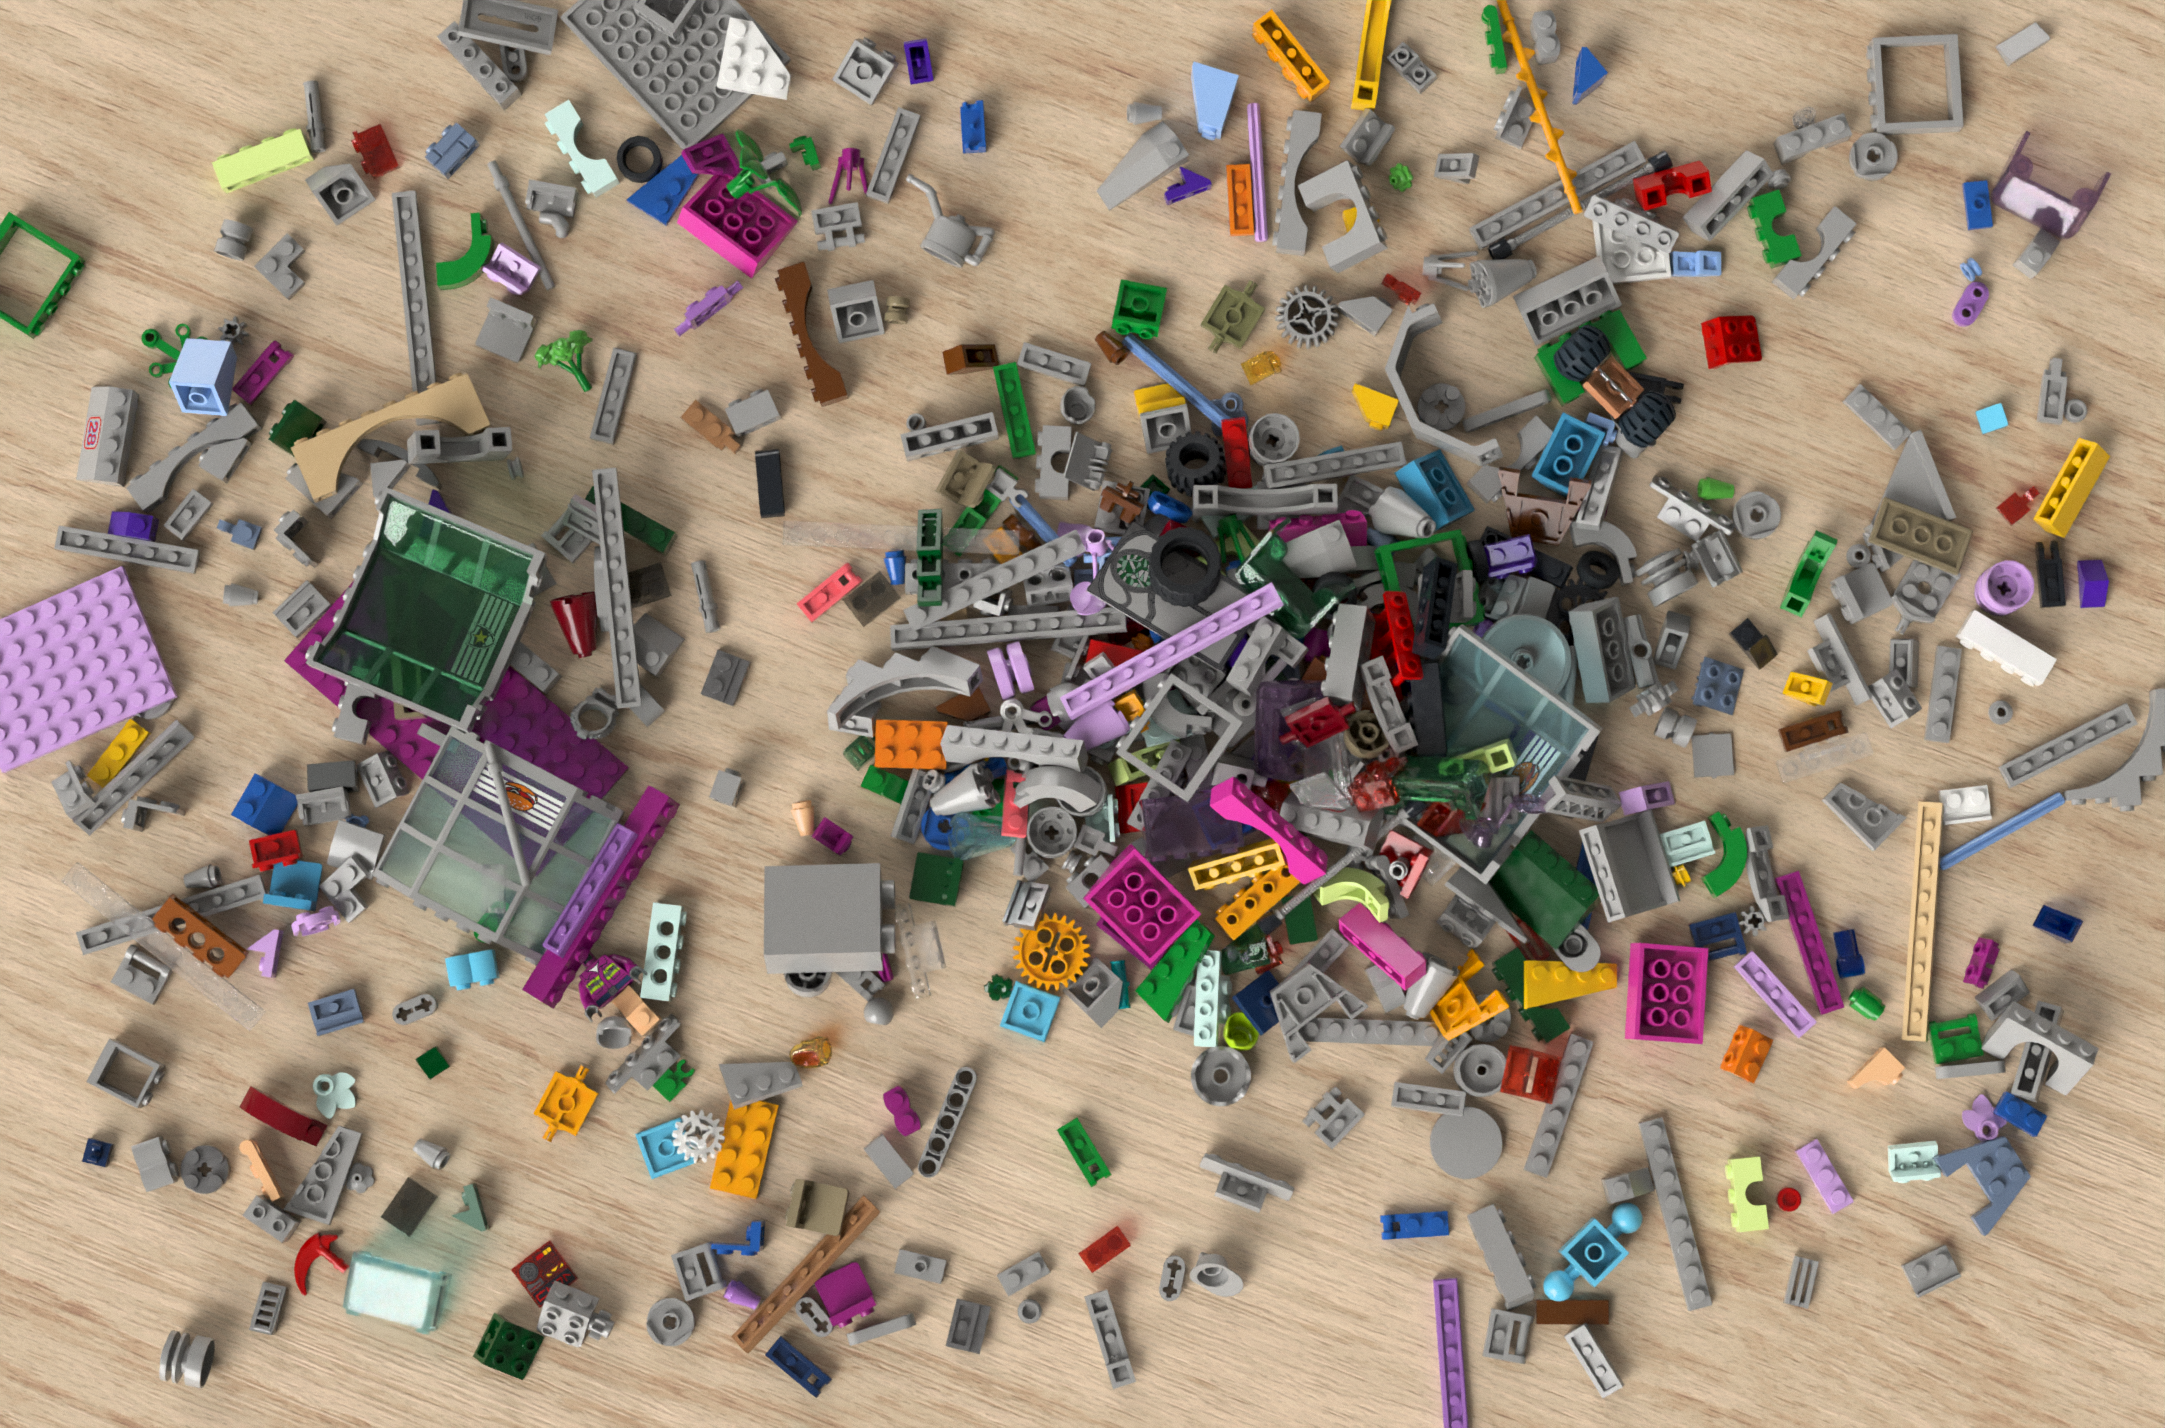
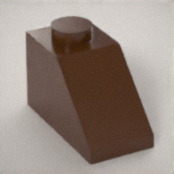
(970, 358)
(966, 707)

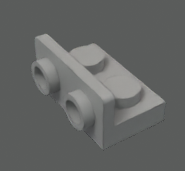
(1367, 138)
(1894, 698)
(382, 778)
(73, 791)
(1465, 922)

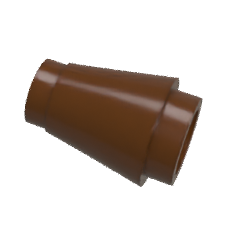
(1112, 348)

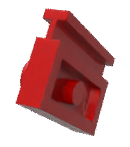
(1127, 800)

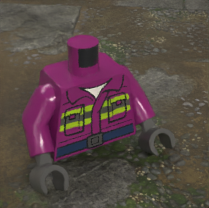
(605, 980)

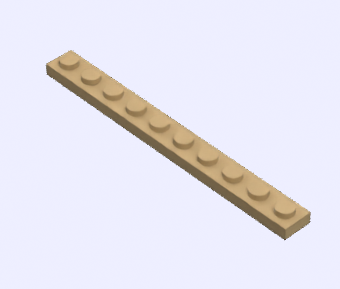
(1923, 921)

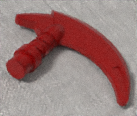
(312, 1249)

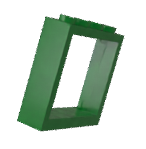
(49, 307)
(1459, 543)

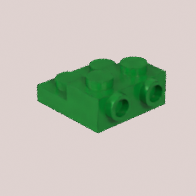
(1138, 309)

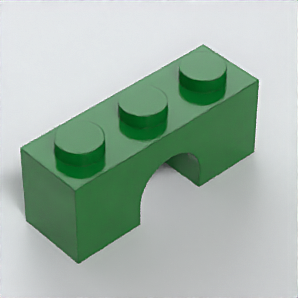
(1777, 249)

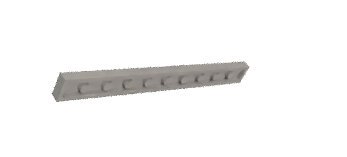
(414, 293)
(617, 588)
(1007, 629)

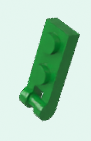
(1494, 39)
(1083, 1151)

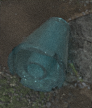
(976, 836)

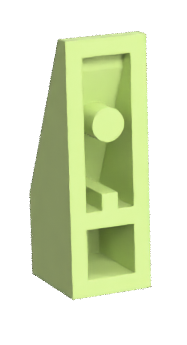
(1125, 772)

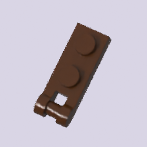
(1812, 731)

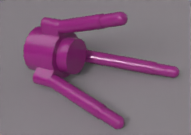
(851, 161)

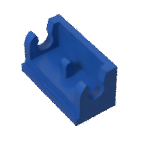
(973, 127)

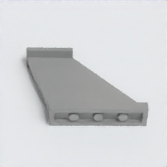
(1916, 485)

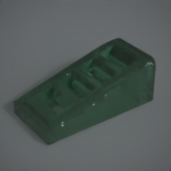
(855, 745)

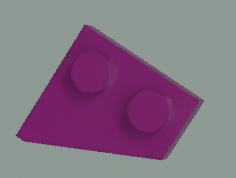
(712, 157)

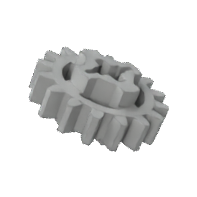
(1654, 698)

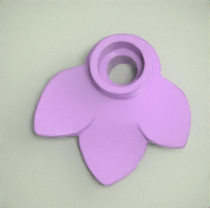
(1981, 1116)

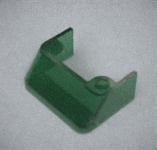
(1301, 606)

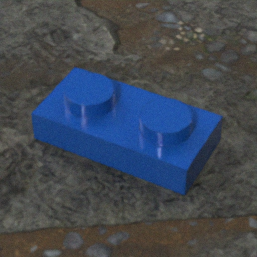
(2020, 1114)

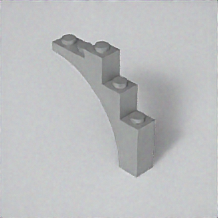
(902, 674)
(2144, 762)

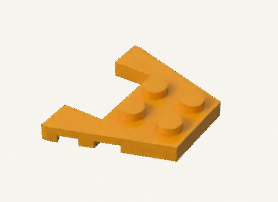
(1459, 1008)

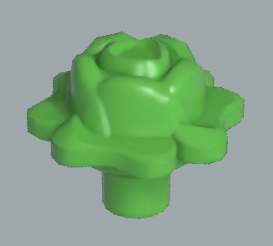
(1400, 177)

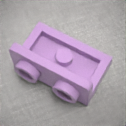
(512, 270)

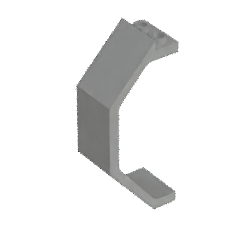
(1413, 325)

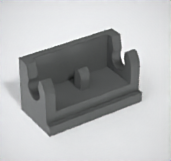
(333, 775)

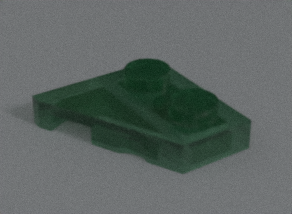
(1246, 952)

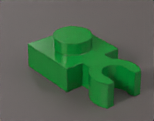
(671, 1083)

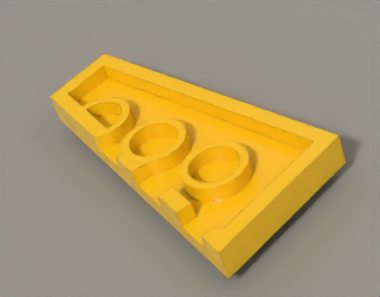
(1554, 981)

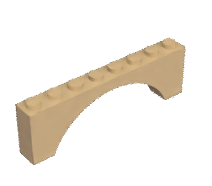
(325, 455)

